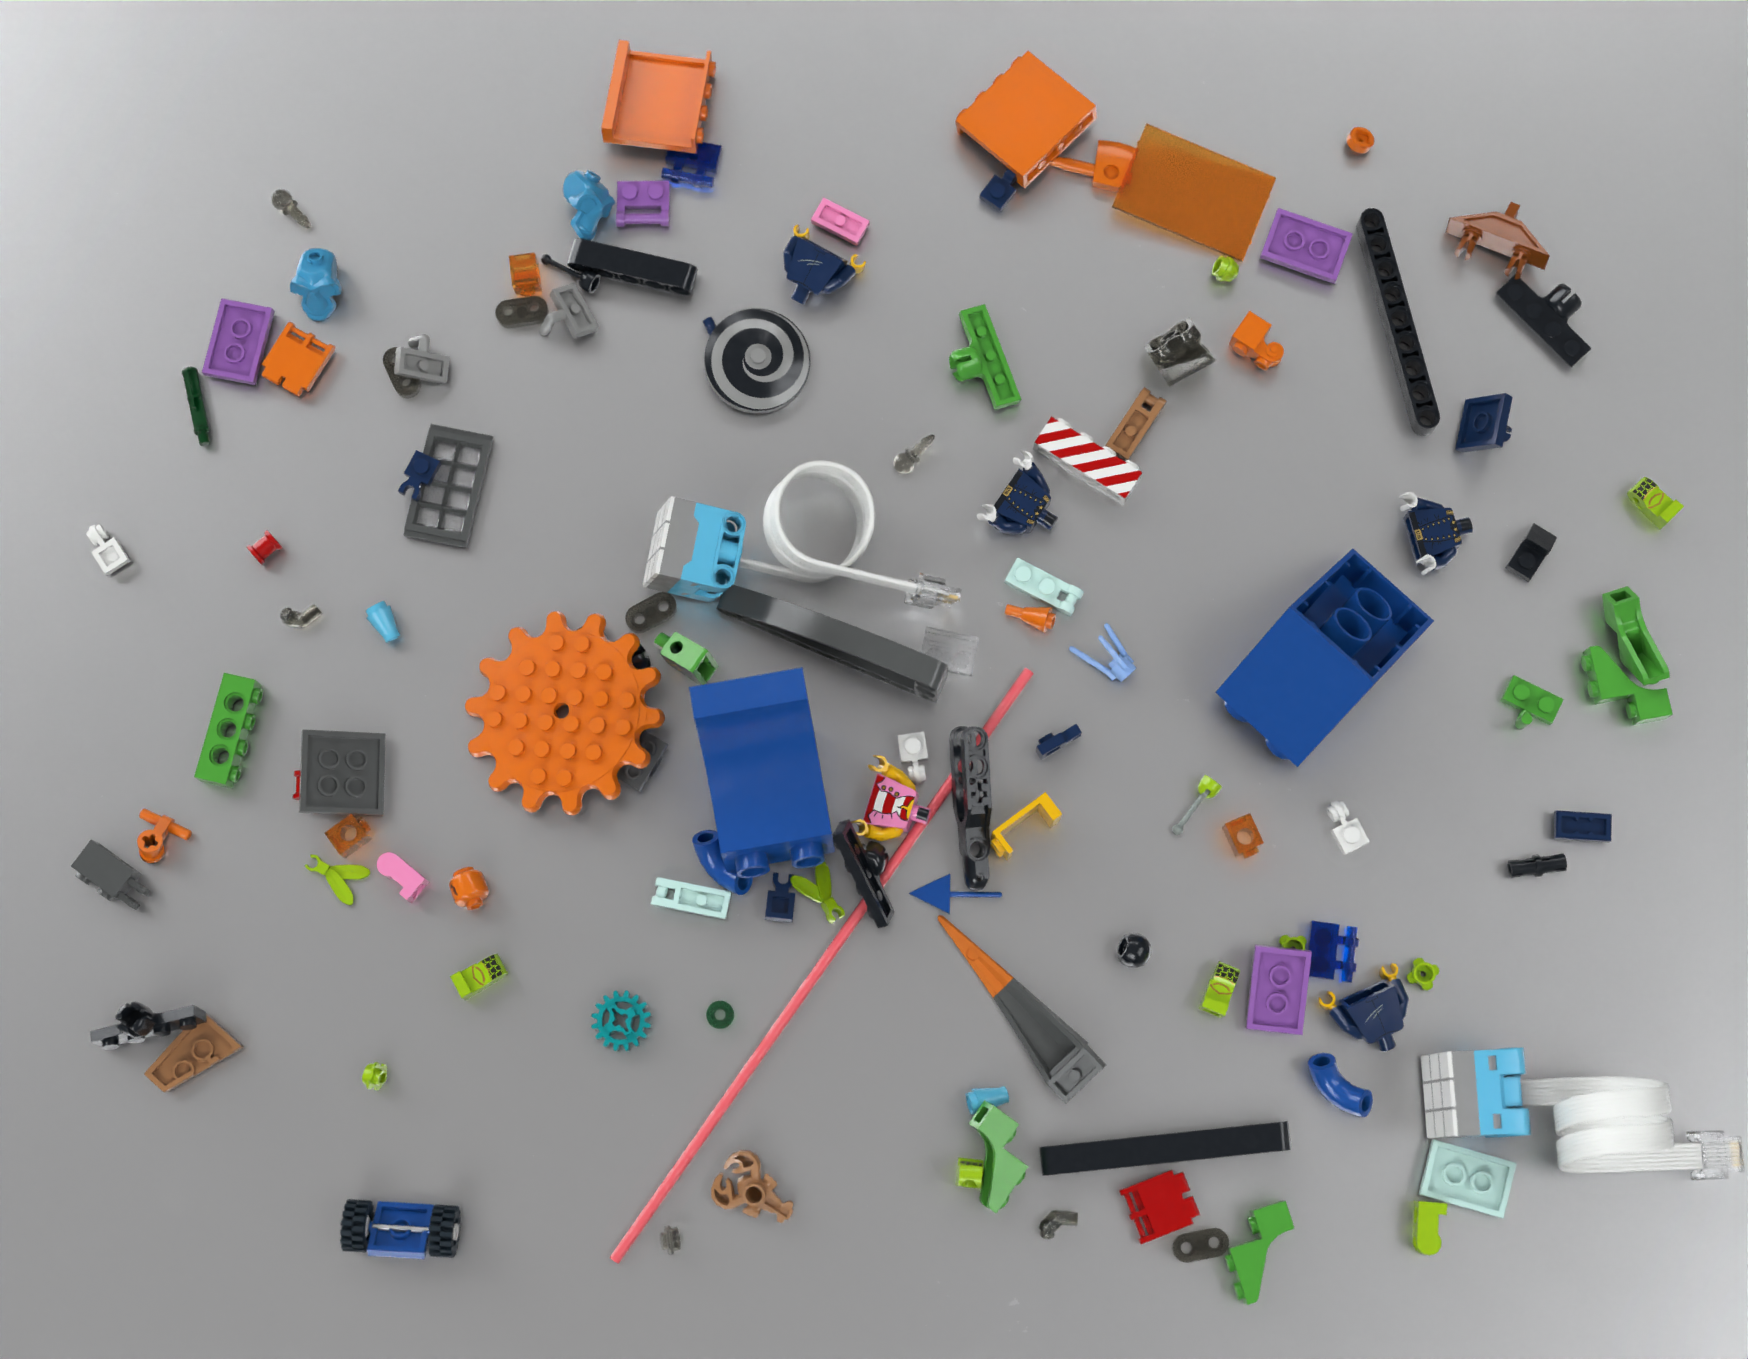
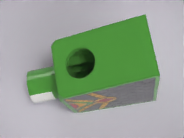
(687, 657)

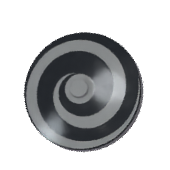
(757, 361)

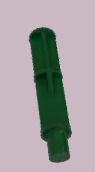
(196, 405)

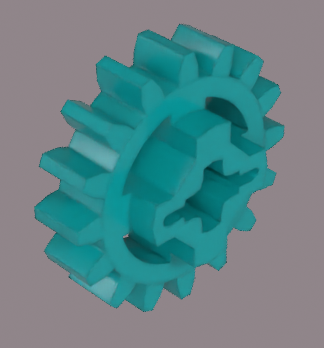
(610, 1027)

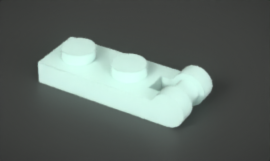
(1043, 586)
(692, 898)

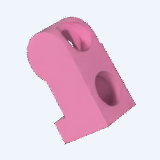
(396, 868)

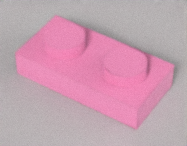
(840, 221)

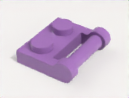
(643, 195)

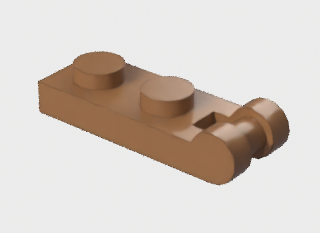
(1135, 424)

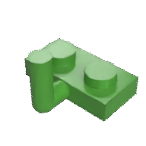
(1531, 702)

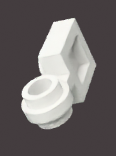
(110, 553)
(914, 749)
(1349, 834)

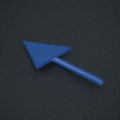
(938, 893)

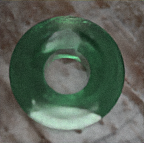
(713, 1008)

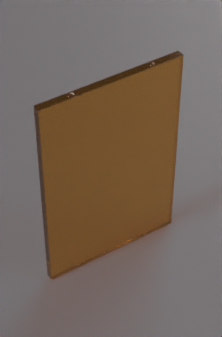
(1194, 192)

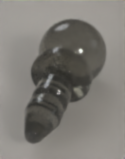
(282, 200)
(905, 461)

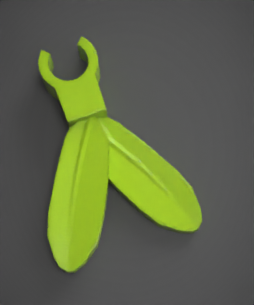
(335, 877)
(820, 892)

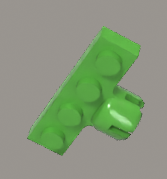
(984, 358)

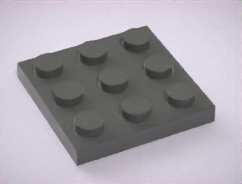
(342, 772)

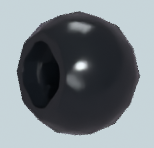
(1134, 950)

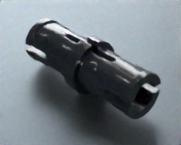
(1537, 865)

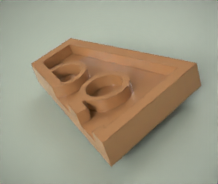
(192, 1054)

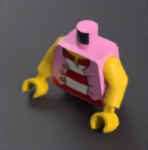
(891, 804)

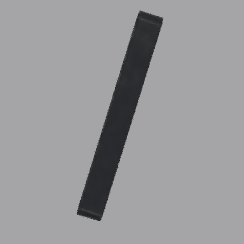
(1394, 333)
(1165, 1148)

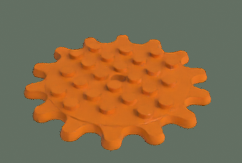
(602, 722)

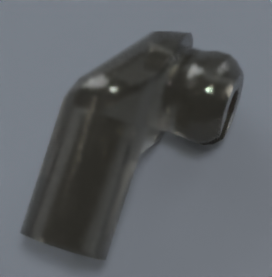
(300, 619)
(1054, 1220)

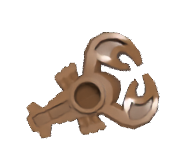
(751, 1188)

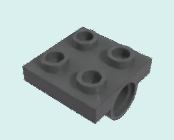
(638, 777)

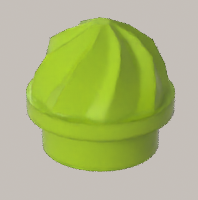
(1225, 269)

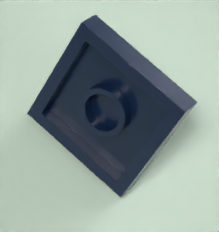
(1484, 423)

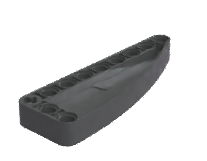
(838, 641)

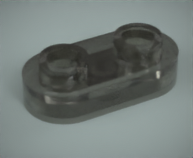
(521, 312)
(404, 391)
(650, 611)
(1200, 1245)

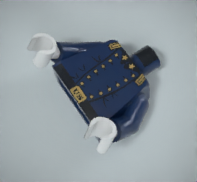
(1022, 501)
(1433, 531)

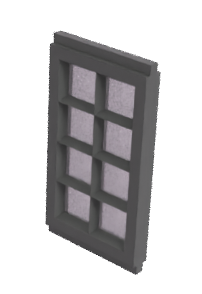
(450, 503)

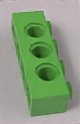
(223, 716)

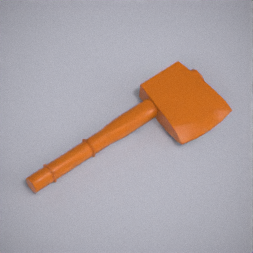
(1109, 167)

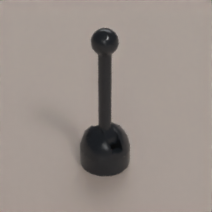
(587, 280)

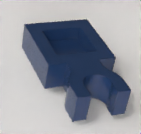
(421, 472)
(1051, 743)
(780, 902)

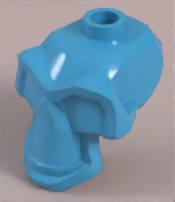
(589, 199)
(317, 283)

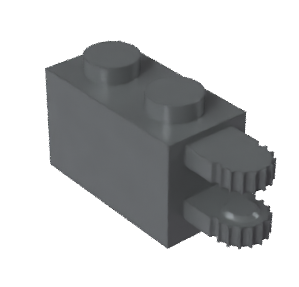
(109, 873)

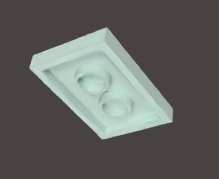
(1467, 1178)

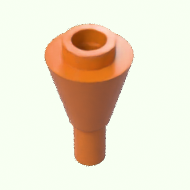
(1037, 617)

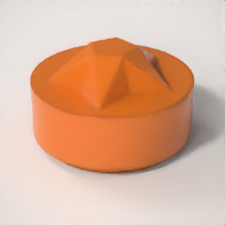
(1360, 140)

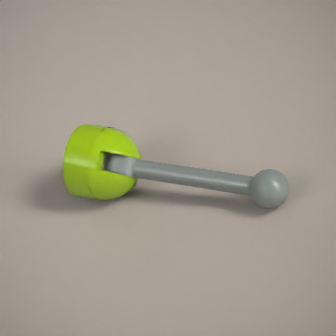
(1208, 789)

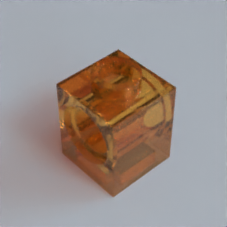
(525, 274)
(1248, 825)
(337, 835)

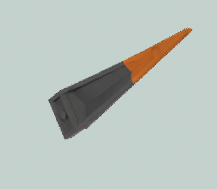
(1052, 1044)

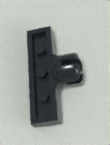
(1547, 316)
(865, 866)
(140, 1022)

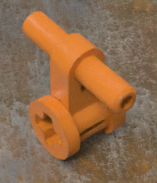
(148, 838)

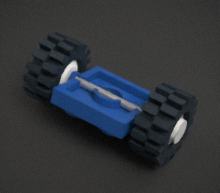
(400, 1229)

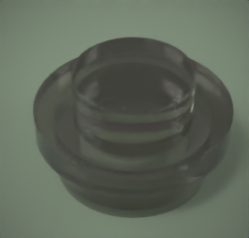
(670, 1239)

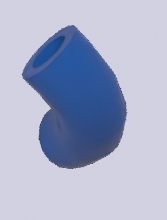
(708, 852)
(1336, 1088)

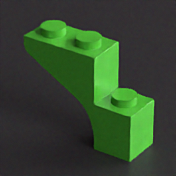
(1635, 643)
(1611, 684)
(1001, 1168)
(1249, 1258)

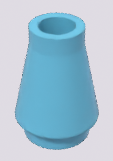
(383, 621)
(994, 1096)

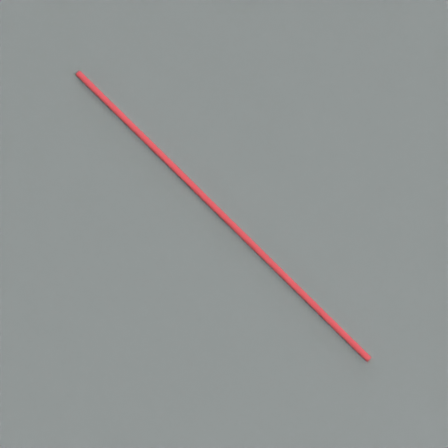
(804, 990)

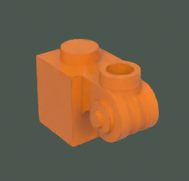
(1249, 341)

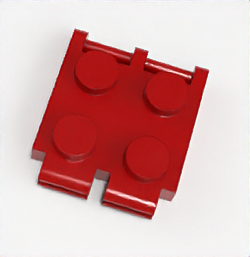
(1161, 1205)

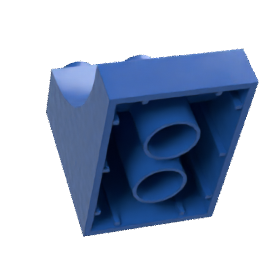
(1323, 657)
(763, 771)

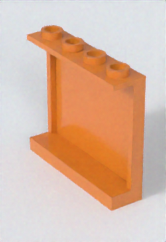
(657, 100)
(1027, 117)

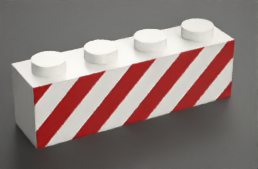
(1087, 460)

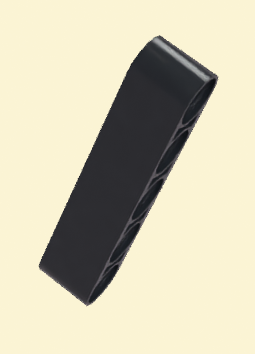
(633, 267)

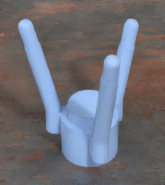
(1121, 665)

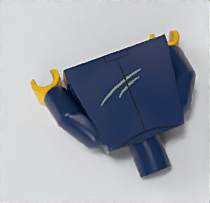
(815, 267)
(1373, 1011)

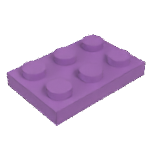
(1306, 245)
(238, 341)
(1278, 989)

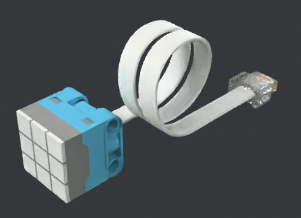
(699, 550)
(1601, 1120)

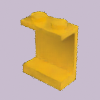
(1045, 808)

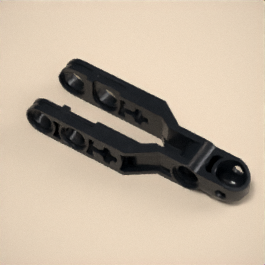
(972, 811)

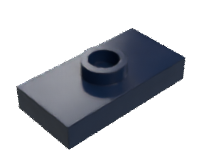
(1582, 826)

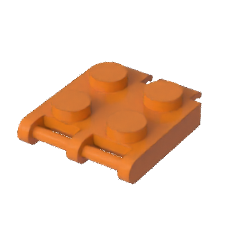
(296, 360)

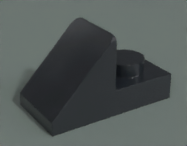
(1531, 552)

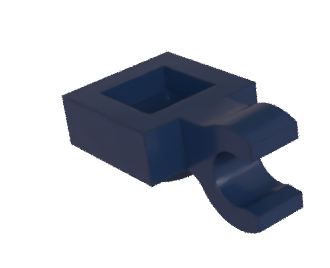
(999, 190)

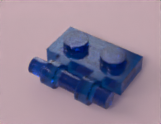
(704, 160)
(1323, 945)

